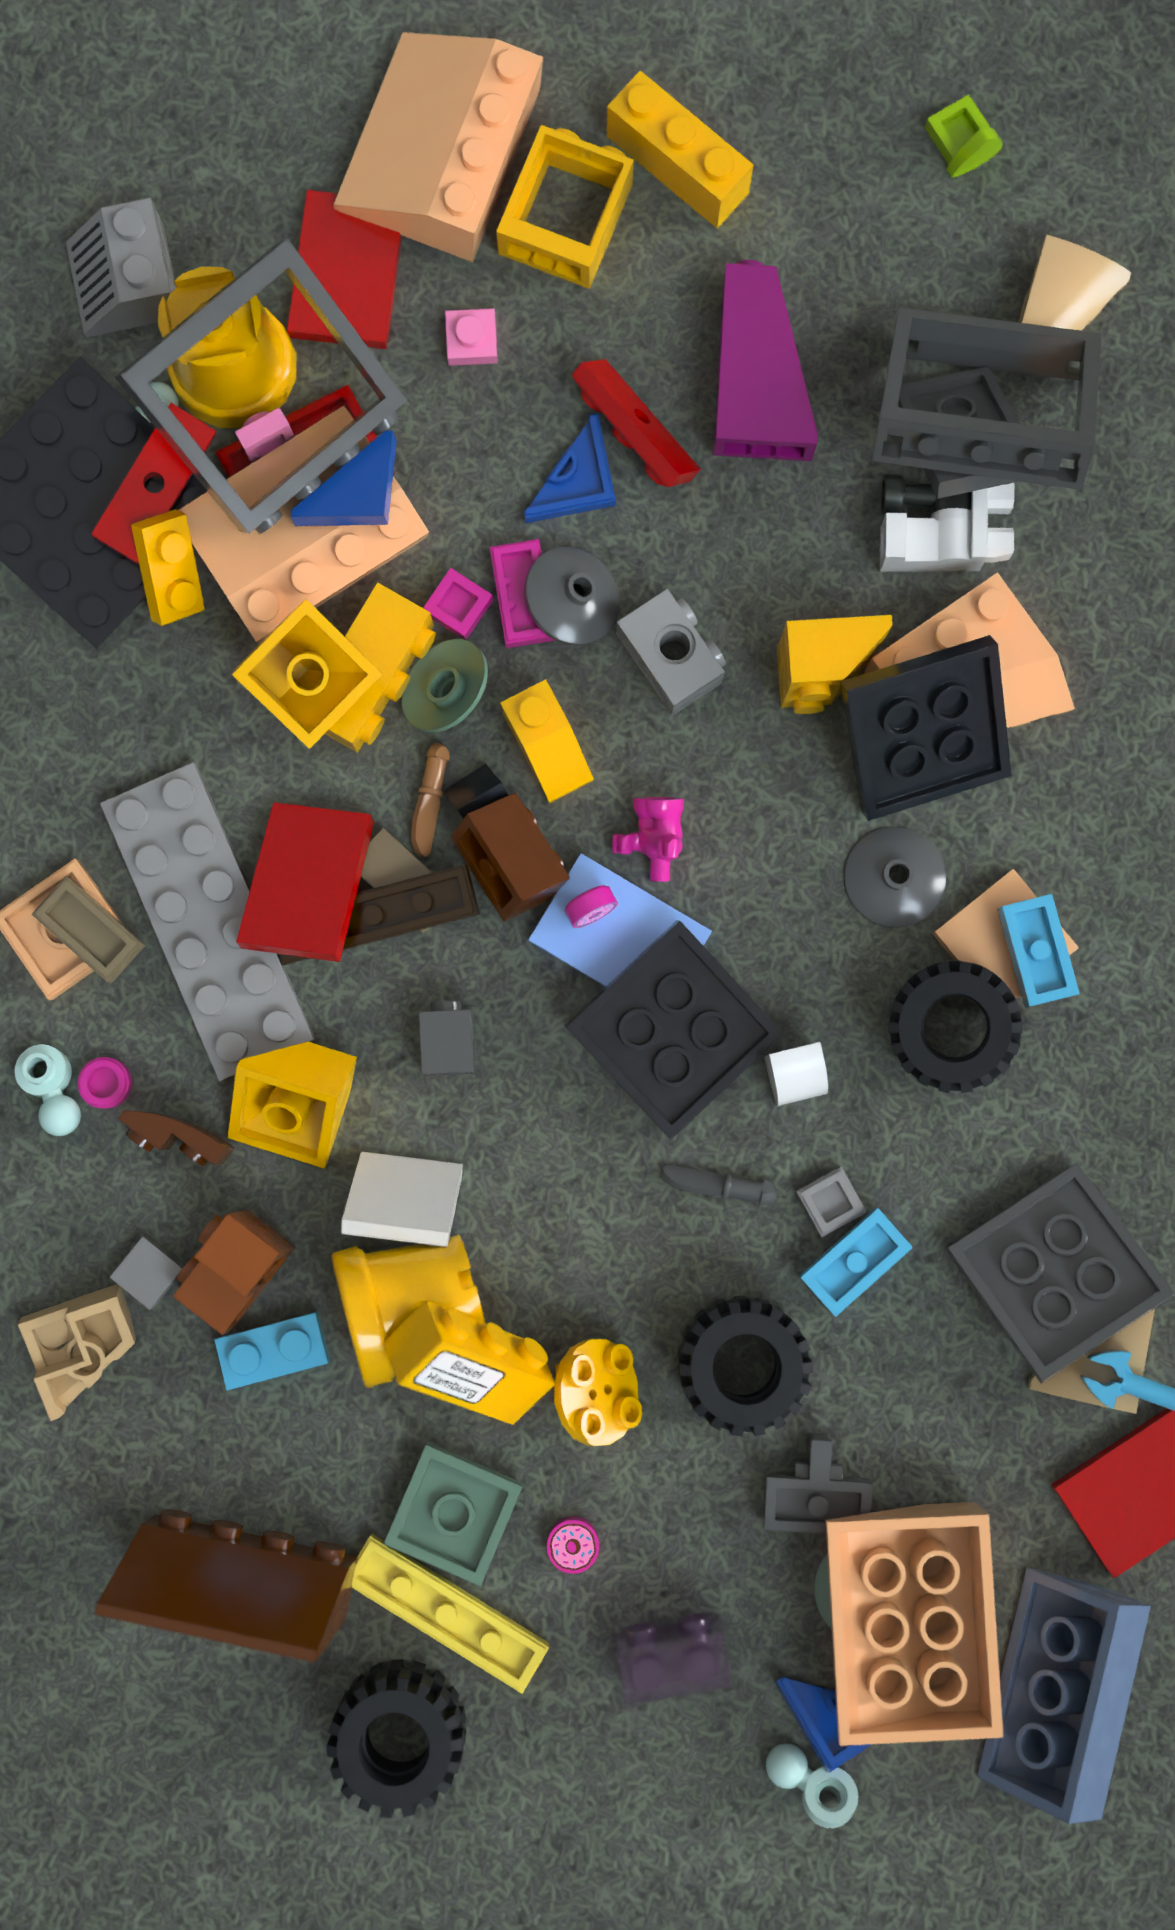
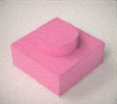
(471, 337)
(264, 433)

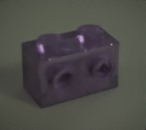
(672, 1658)

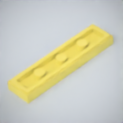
(448, 1614)

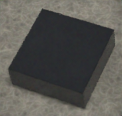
(475, 791)

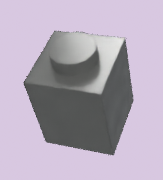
(447, 1040)

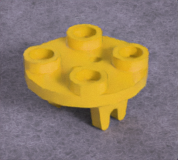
(603, 1414)

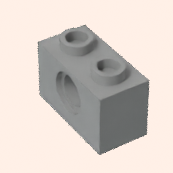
(674, 681)

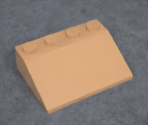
(442, 139)
(290, 563)
(914, 1625)

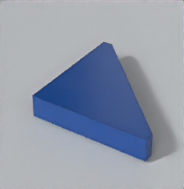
(578, 480)
(356, 492)
(817, 1717)

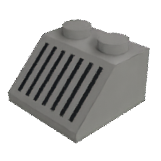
(120, 267)

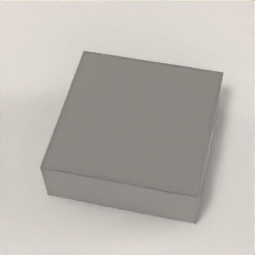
(830, 1201)
(147, 1272)

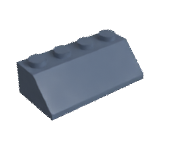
(1065, 1695)

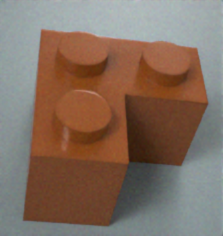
(230, 1268)

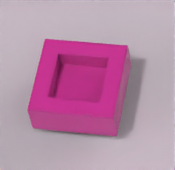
(458, 604)

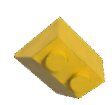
(821, 654)

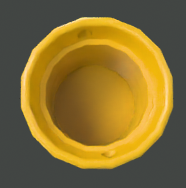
(239, 365)
(389, 1285)

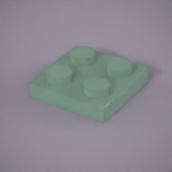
(453, 1513)

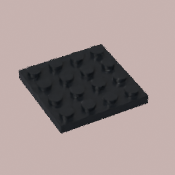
(54, 487)

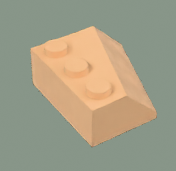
(1028, 664)

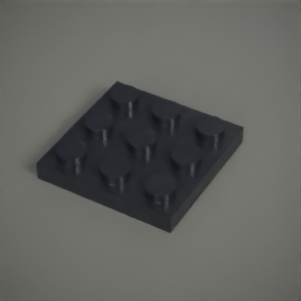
(927, 727)
(674, 1029)

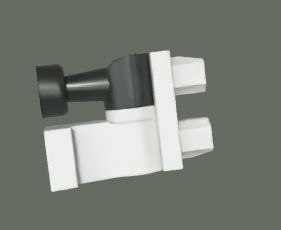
(953, 536)

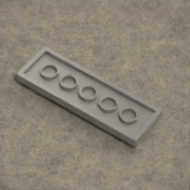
(196, 909)

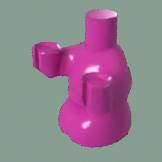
(658, 834)

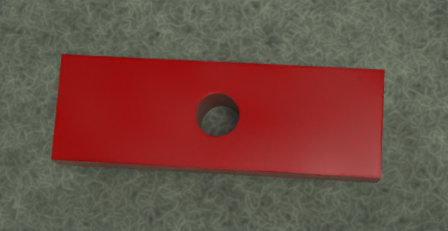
(634, 423)
(133, 501)

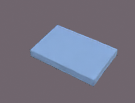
(614, 940)

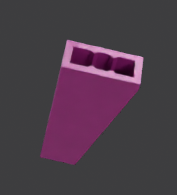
(759, 378)

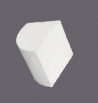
(797, 1074)

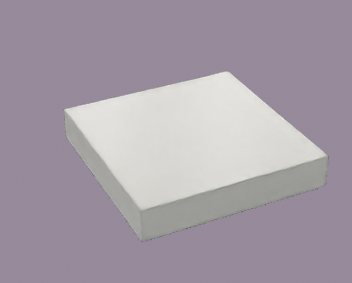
(402, 1199)

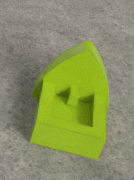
(963, 136)

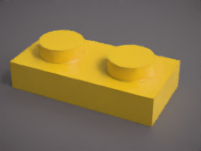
(168, 567)

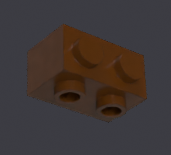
(510, 856)

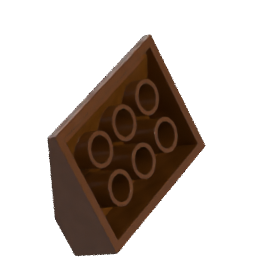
(231, 1585)

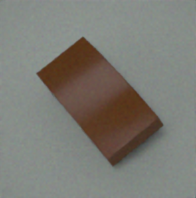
(163, 1130)

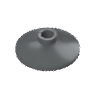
(557, 606)
(877, 895)

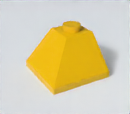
(306, 673)
(292, 1101)

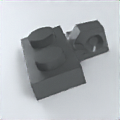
(813, 1492)

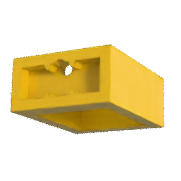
(544, 248)

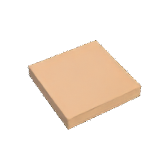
(977, 931)
(41, 952)

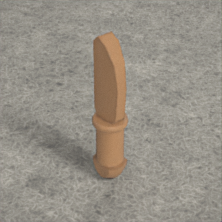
(428, 801)

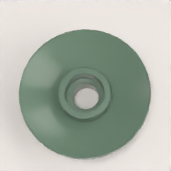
(445, 686)

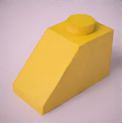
(546, 740)

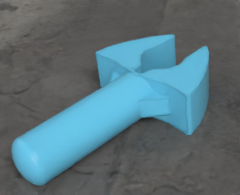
(1128, 1382)

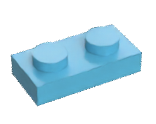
(1038, 950)
(855, 1261)
(272, 1350)

